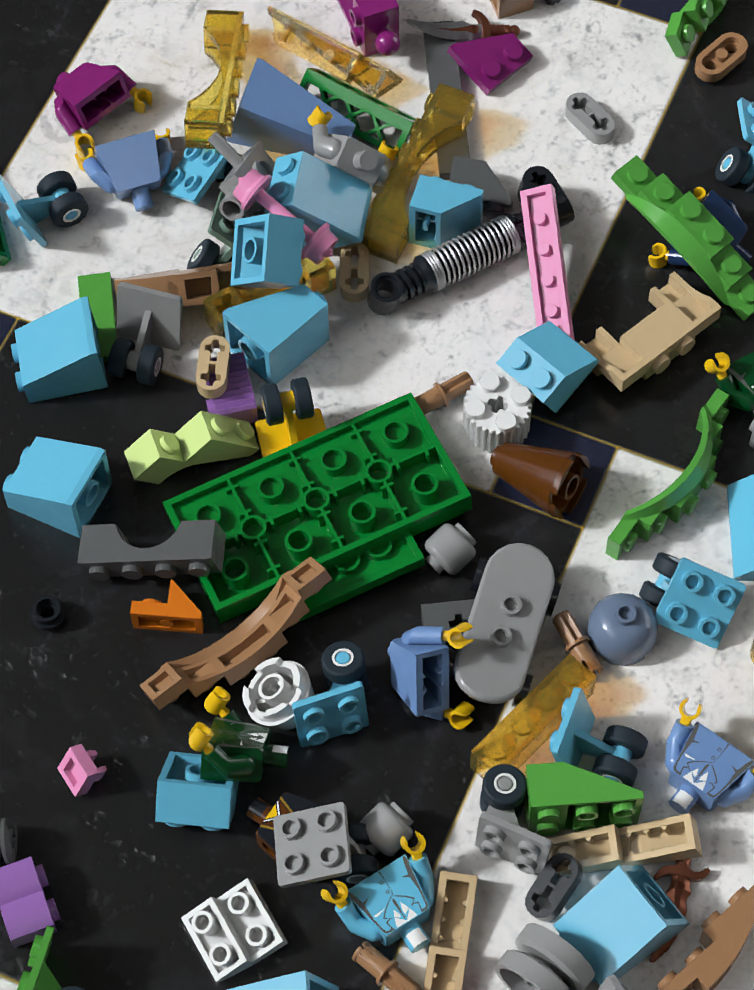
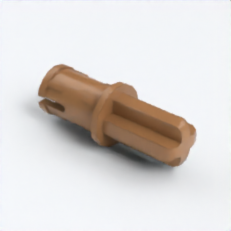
(444, 392)
(576, 642)
(384, 970)

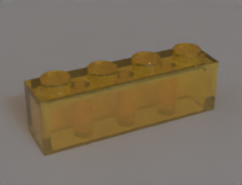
(532, 719)

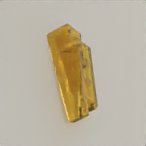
(331, 55)

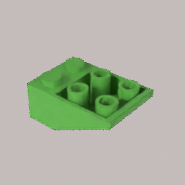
(576, 800)

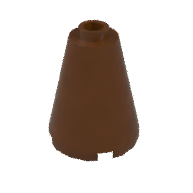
(542, 475)

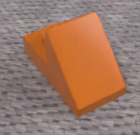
(176, 615)

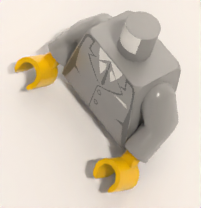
(350, 154)

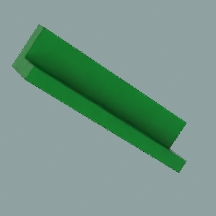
(364, 102)

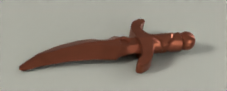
(678, 892)

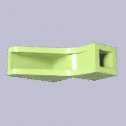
(200, 441)

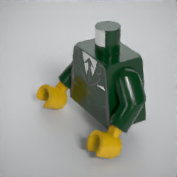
(735, 379)
(233, 747)

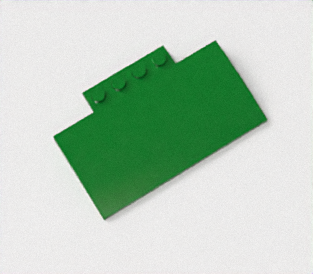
(336, 496)

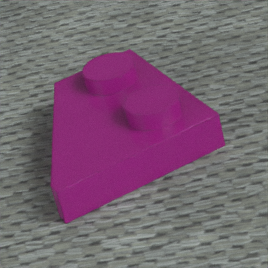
(490, 59)

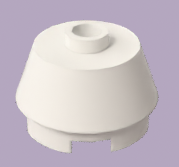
(274, 691)

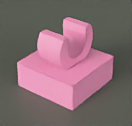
(79, 770)

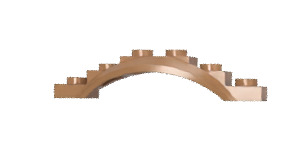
(246, 645)

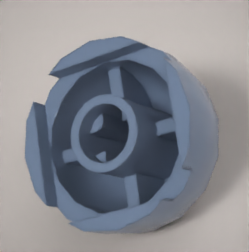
(622, 629)

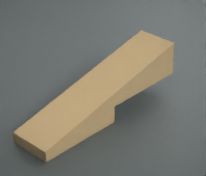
(636, 844)
(450, 931)

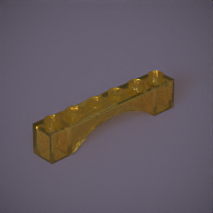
(216, 106)
(443, 121)

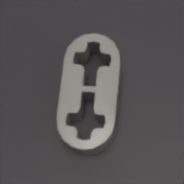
(593, 115)

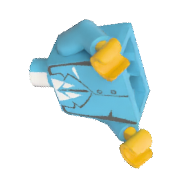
(390, 901)

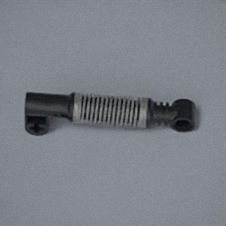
(433, 269)

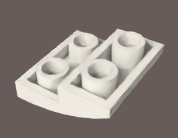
(234, 930)

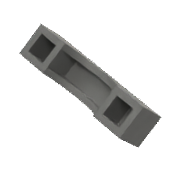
(192, 550)

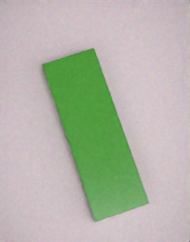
(100, 295)

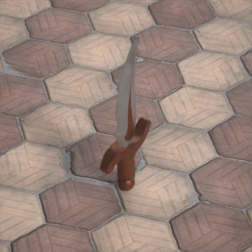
(462, 29)

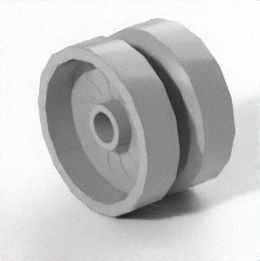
(543, 963)

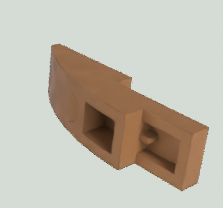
(190, 284)
(723, 942)

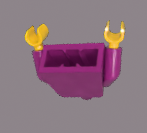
(90, 95)

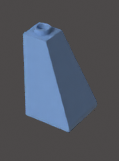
(277, 113)

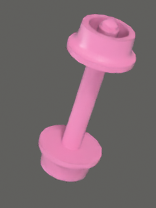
(252, 189)

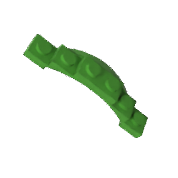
(689, 21)
(691, 233)
(682, 494)

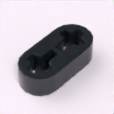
(546, 882)

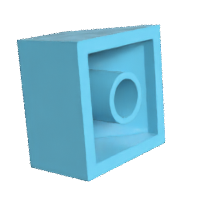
(267, 252)
(548, 364)
(189, 800)

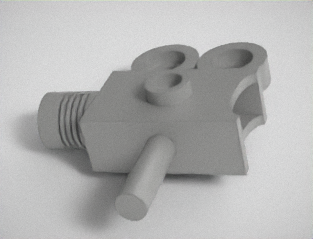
(253, 158)

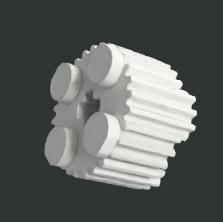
(496, 412)

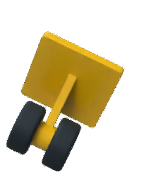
(282, 425)

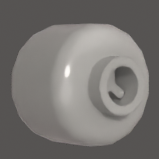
(450, 549)
(385, 828)

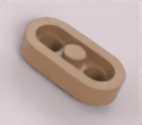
(718, 59)

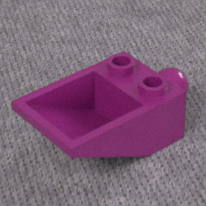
(373, 25)

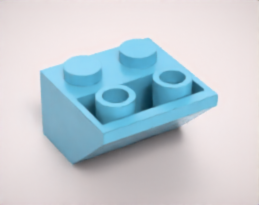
(443, 211)

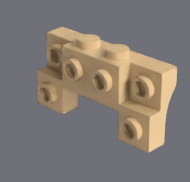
(657, 338)

